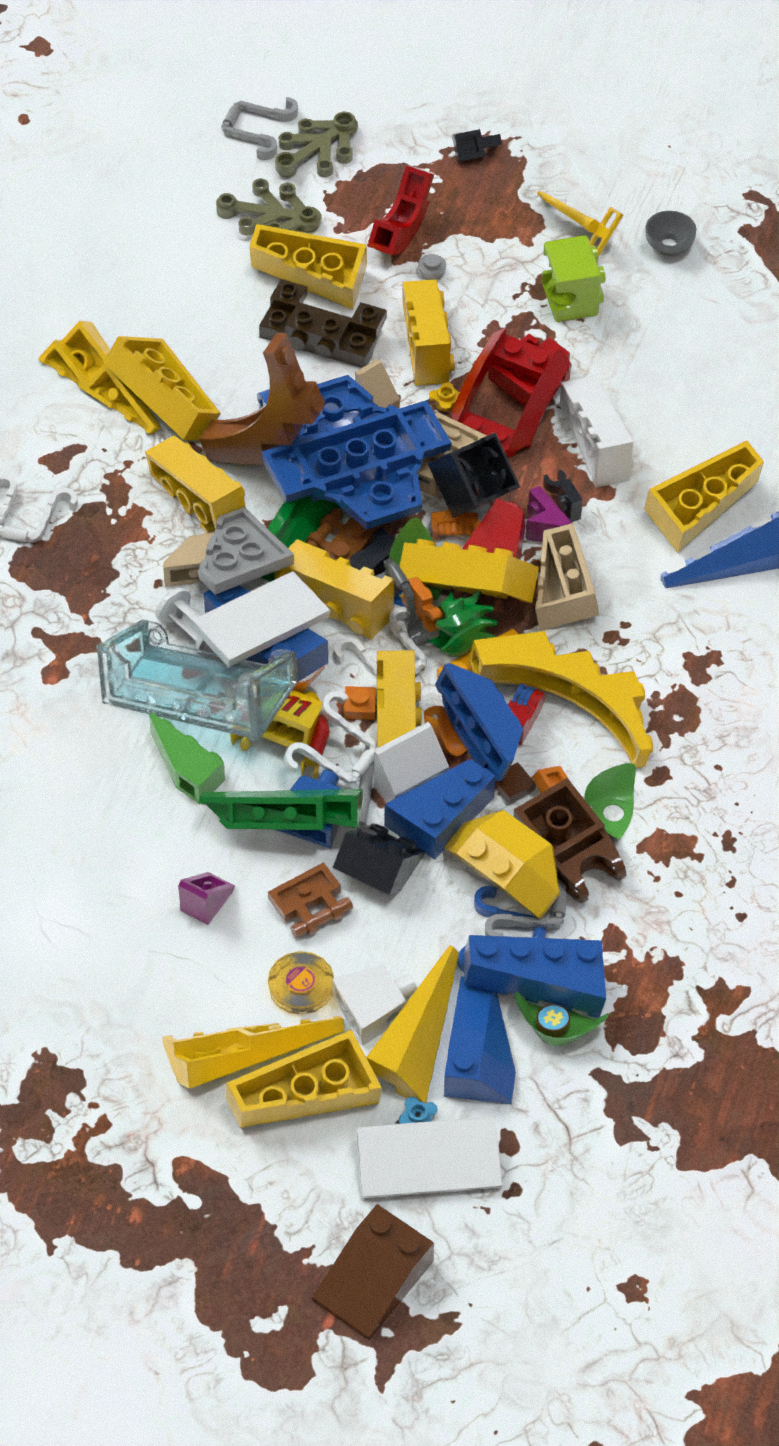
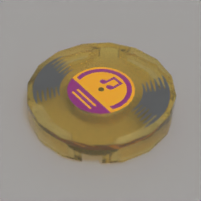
(300, 982)

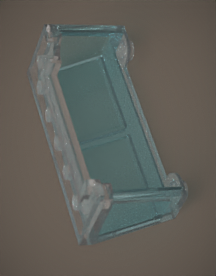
(192, 685)

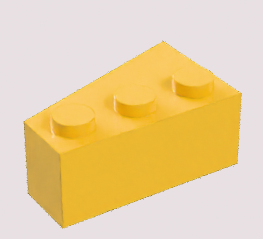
(396, 695)

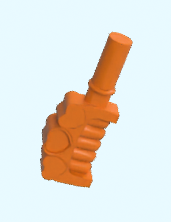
(442, 523)

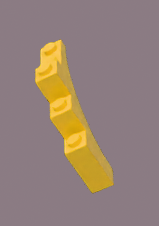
(574, 676)

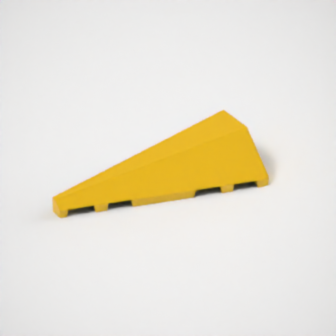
(81, 360)

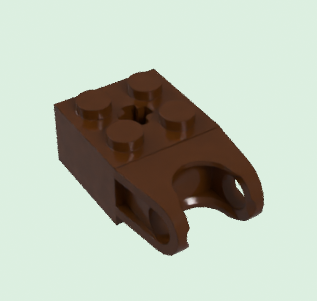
(576, 836)

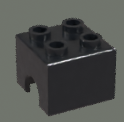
(474, 475)

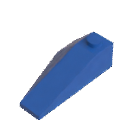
(479, 1050)

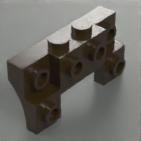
(321, 330)

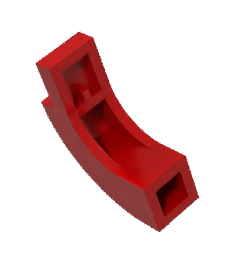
(404, 219)

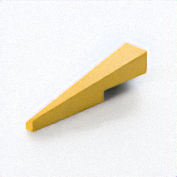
(411, 1042)
(224, 1052)

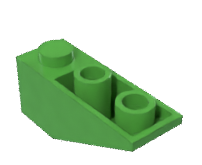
(188, 763)

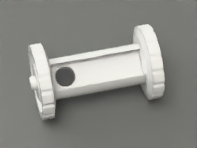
(173, 607)

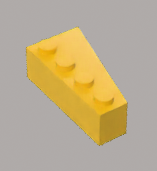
(427, 332)
(162, 384)
(702, 493)

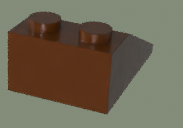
(374, 1271)

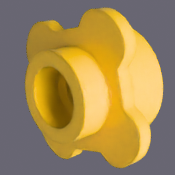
(444, 397)

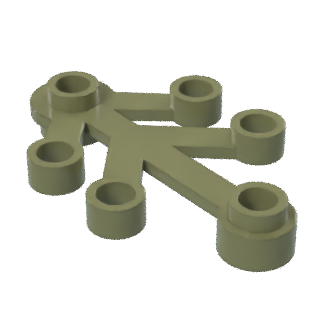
(341, 126)
(301, 217)

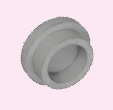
(432, 266)

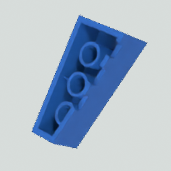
(309, 646)

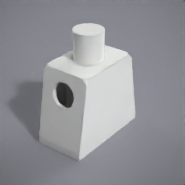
(371, 1000)

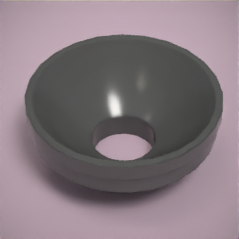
(670, 226)

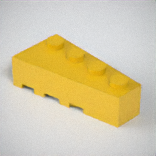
(321, 263)
(194, 481)
(470, 569)
(349, 593)
(306, 1084)

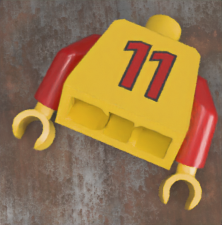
(297, 721)

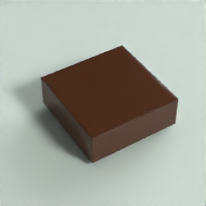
(515, 784)

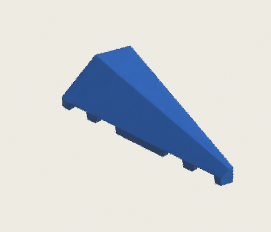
(737, 555)

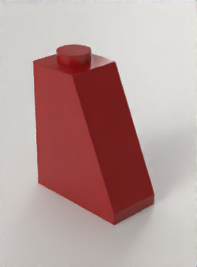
(500, 528)

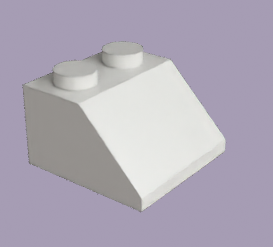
(408, 762)

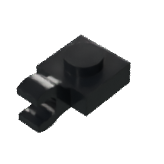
(471, 144)
(567, 496)

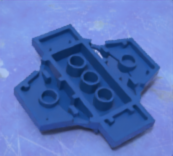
(359, 455)

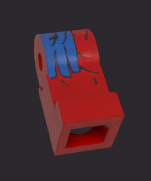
(526, 707)

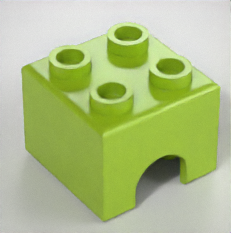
(574, 278)

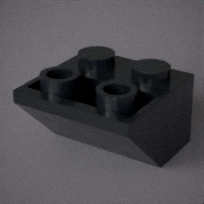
(378, 858)

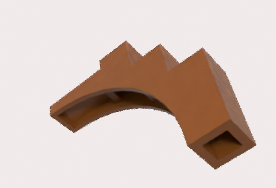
(277, 423)

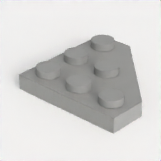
(241, 552)

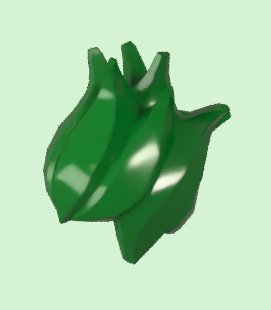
(461, 625)

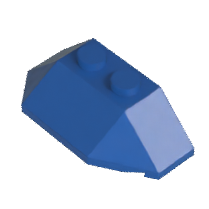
(480, 718)

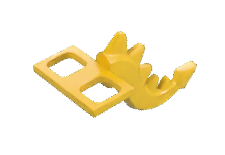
(590, 224)

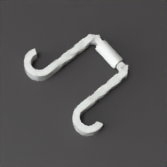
(24, 535)
(355, 645)
(363, 762)

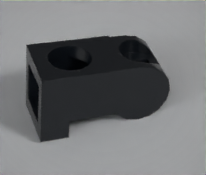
(375, 554)

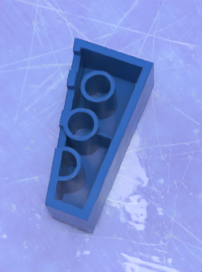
(539, 969)

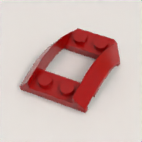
(523, 358)

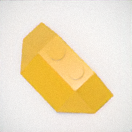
(509, 858)

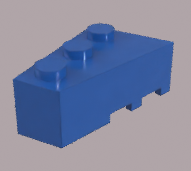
(440, 806)

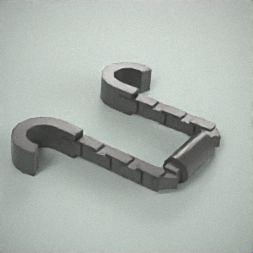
(401, 582)

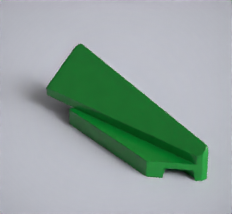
(297, 521)
(286, 808)

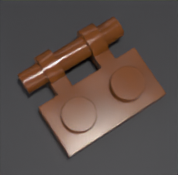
(348, 537)
(305, 892)

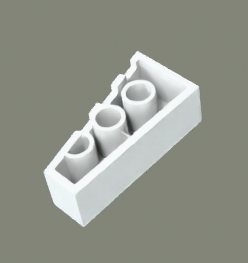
(597, 431)

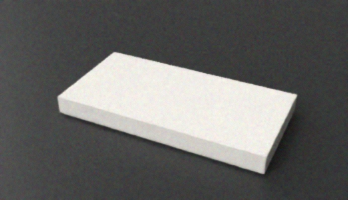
(260, 618)
(429, 1157)

